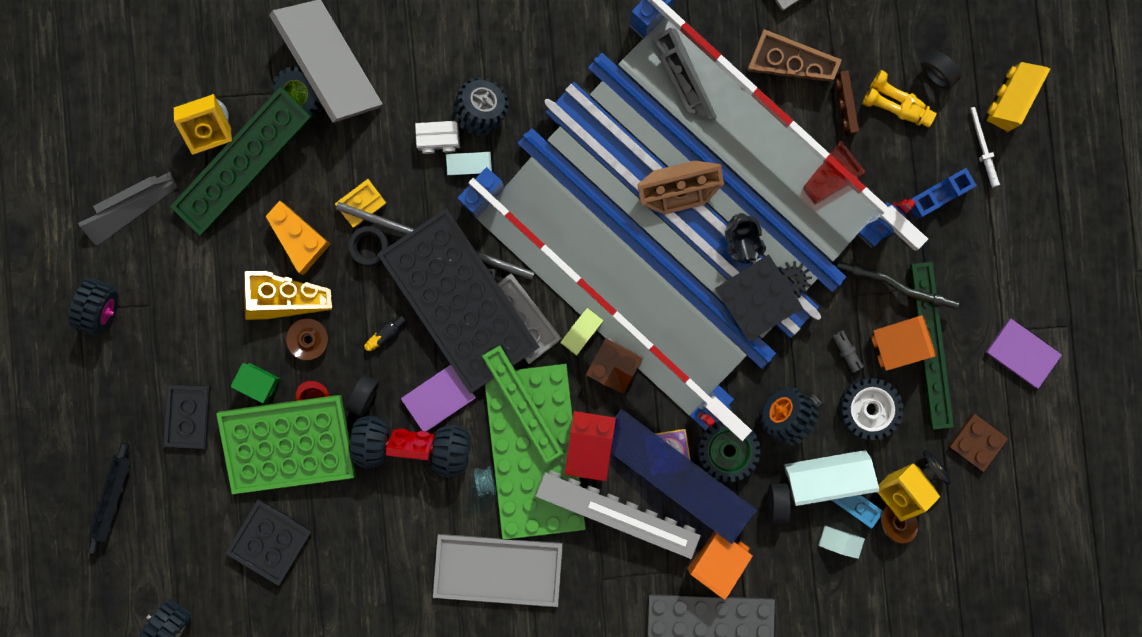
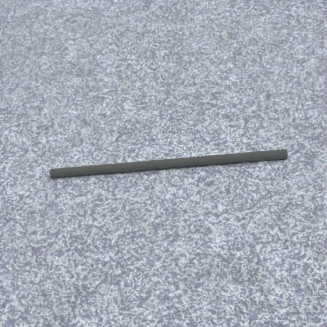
(405, 230)

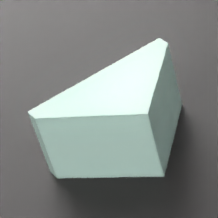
(841, 542)

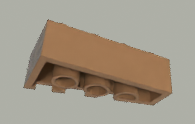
(789, 58)

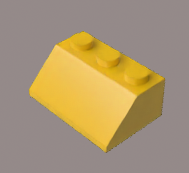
(1017, 95)

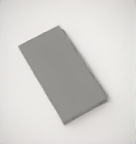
(531, 316)

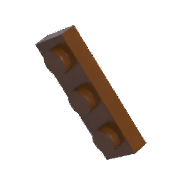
(846, 103)

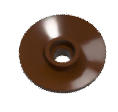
(296, 339)
(903, 532)

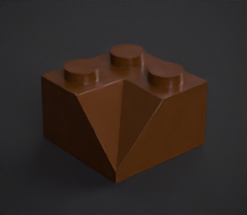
(614, 365)

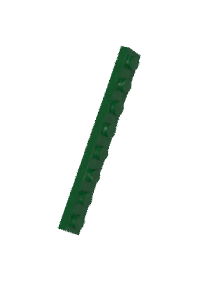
(934, 367)

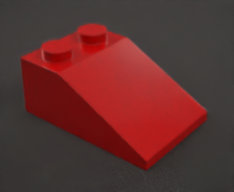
(590, 446)

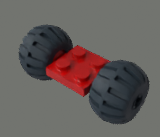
(371, 445)

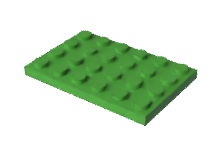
(286, 444)

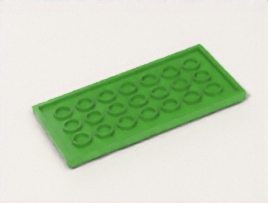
(518, 461)

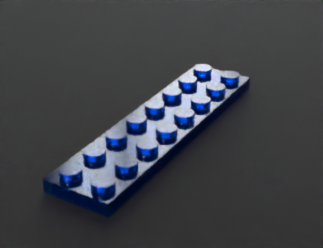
(679, 478)

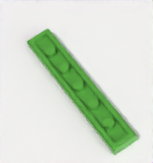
(522, 404)

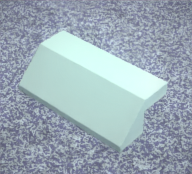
(831, 477)

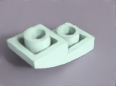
(468, 163)

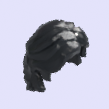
(744, 238)

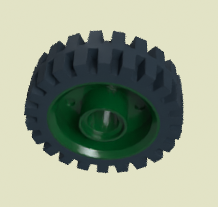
(724, 467)

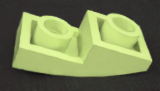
(581, 331)

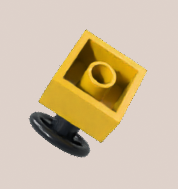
(911, 488)

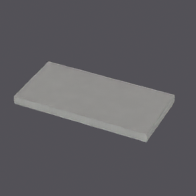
(326, 60)
(497, 570)

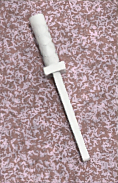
(986, 157)

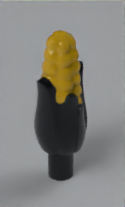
(385, 333)

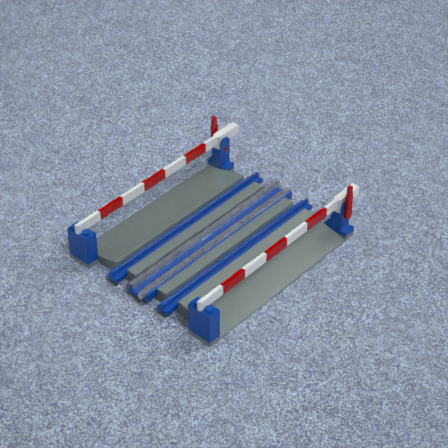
(654, 274)

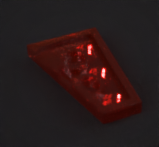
(826, 181)

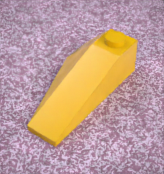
(275, 297)

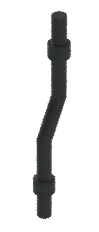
(936, 299)

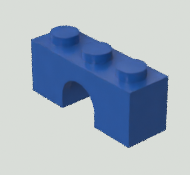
(942, 193)

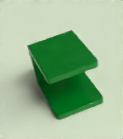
(255, 382)

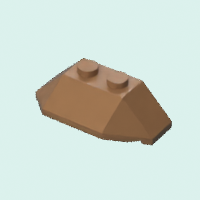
(680, 186)

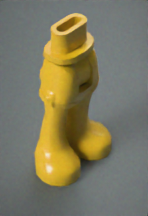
(911, 107)

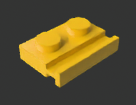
(364, 198)

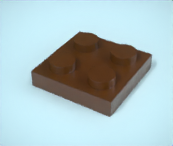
(978, 442)

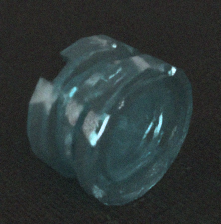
(484, 481)

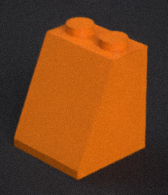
(903, 343)
(720, 564)

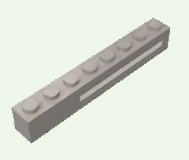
(617, 515)

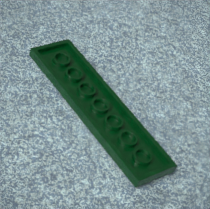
(241, 161)

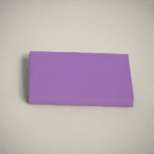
(1023, 353)
(437, 398)

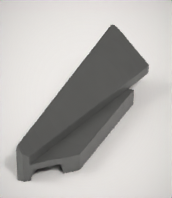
(683, 74)
(126, 206)

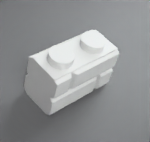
(437, 136)

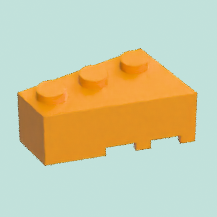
(297, 237)

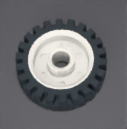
(887, 409)

